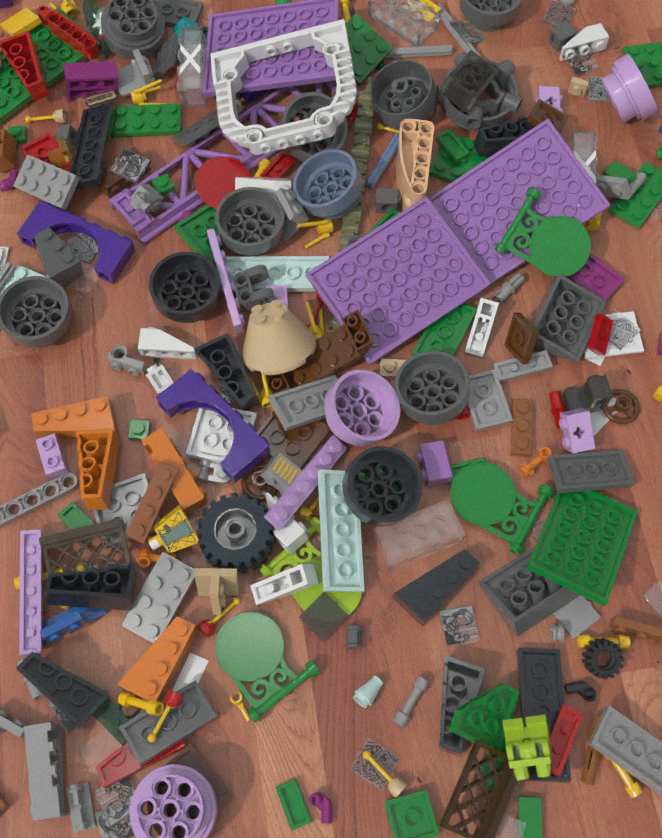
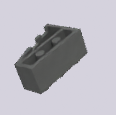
(57, 258)

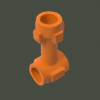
(527, 469)
(144, 557)

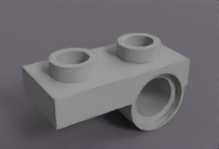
(125, 363)
(15, 727)

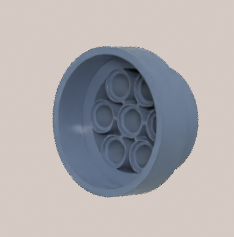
(328, 184)

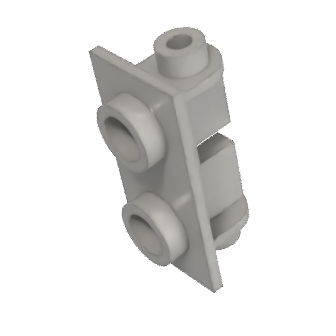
(81, 807)

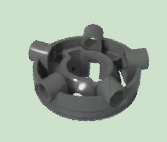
(474, 118)

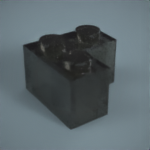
(592, 396)

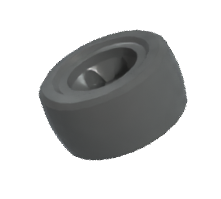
(400, 81)

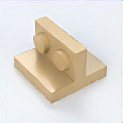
(217, 584)

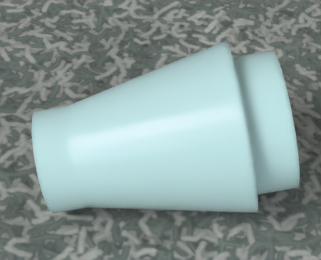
(366, 693)

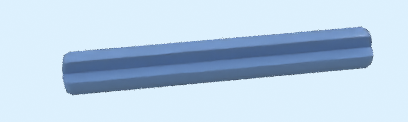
(383, 162)

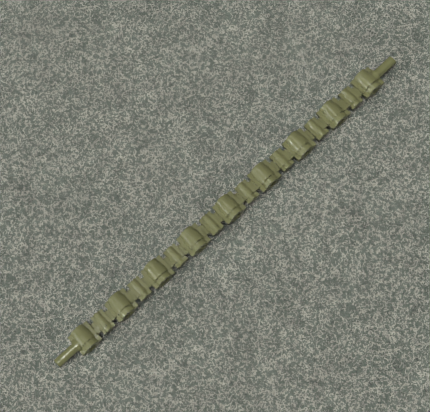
(360, 154)

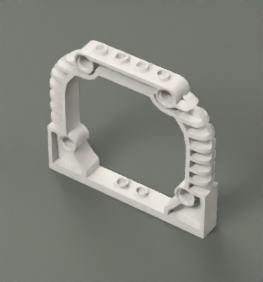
(232, 63)

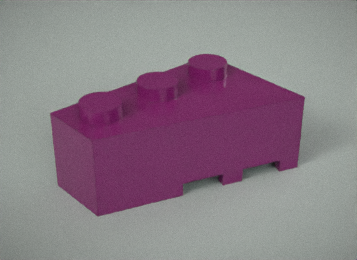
(89, 78)

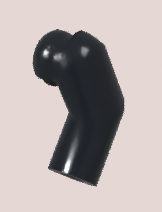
(582, 689)

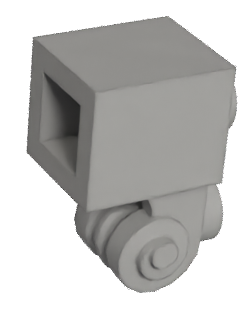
(146, 199)

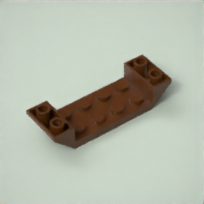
(331, 354)

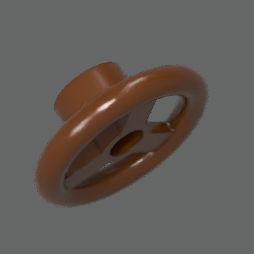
(626, 399)
(256, 476)

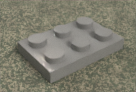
(487, 401)

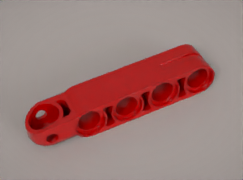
(69, 32)

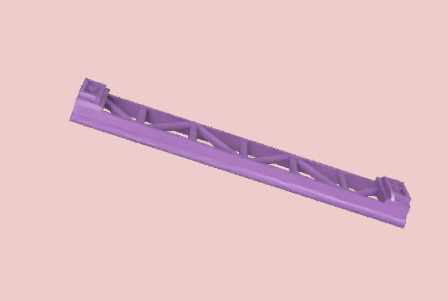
(145, 224)

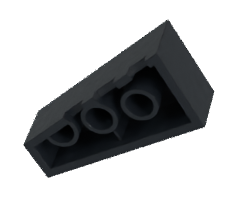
(497, 136)
(225, 364)
(93, 588)
(430, 591)
(460, 684)
(65, 690)

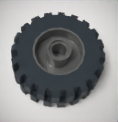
(236, 533)

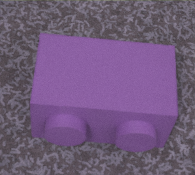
(434, 463)

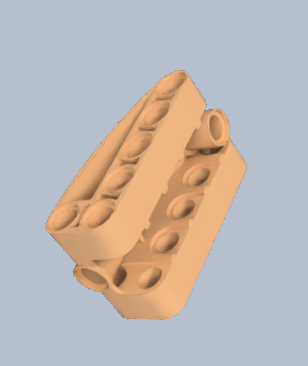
(413, 160)

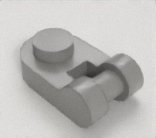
(218, 476)

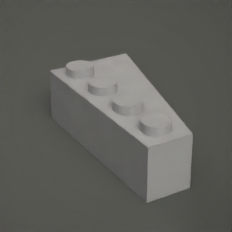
(45, 770)

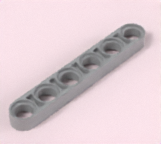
(43, 499)

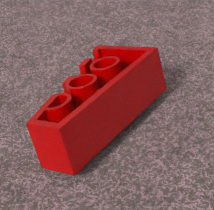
(25, 60)

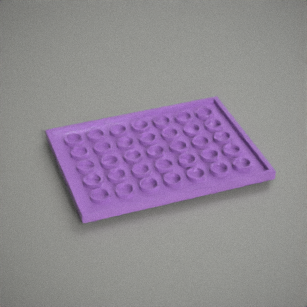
(261, 23)
(490, 195)
(399, 277)

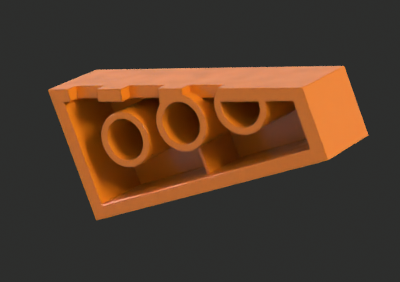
(184, 486)

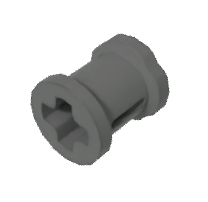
(353, 637)

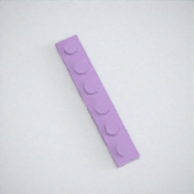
(228, 287)
(304, 483)
(30, 592)

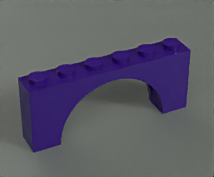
(113, 249)
(193, 393)

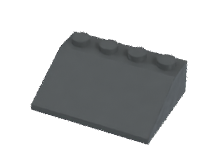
(566, 318)
(524, 596)

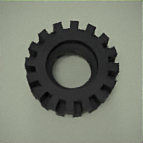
(613, 663)

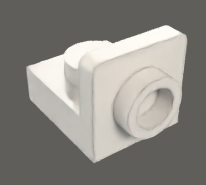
(158, 378)

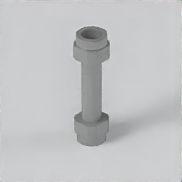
(402, 717)

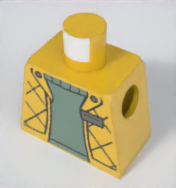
(174, 531)

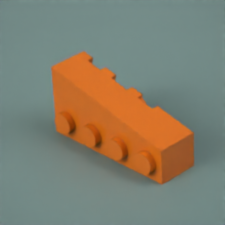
(80, 416)
(97, 466)
(159, 664)

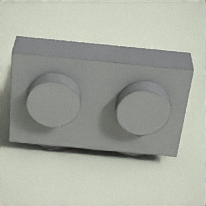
(134, 75)
(619, 187)
(293, 212)

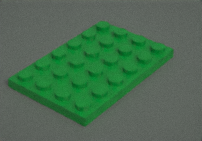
(583, 543)

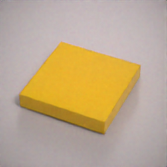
(20, 22)

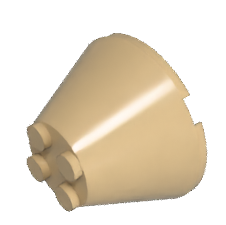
(276, 340)

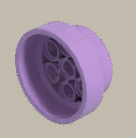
(629, 90)
(365, 388)
(201, 795)

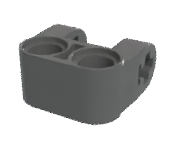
(252, 276)

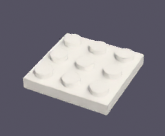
(213, 435)

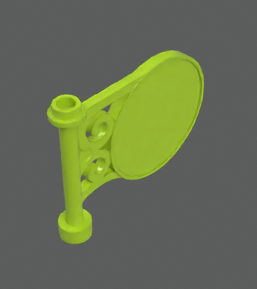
(346, 600)

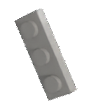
(513, 369)

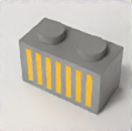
(280, 472)

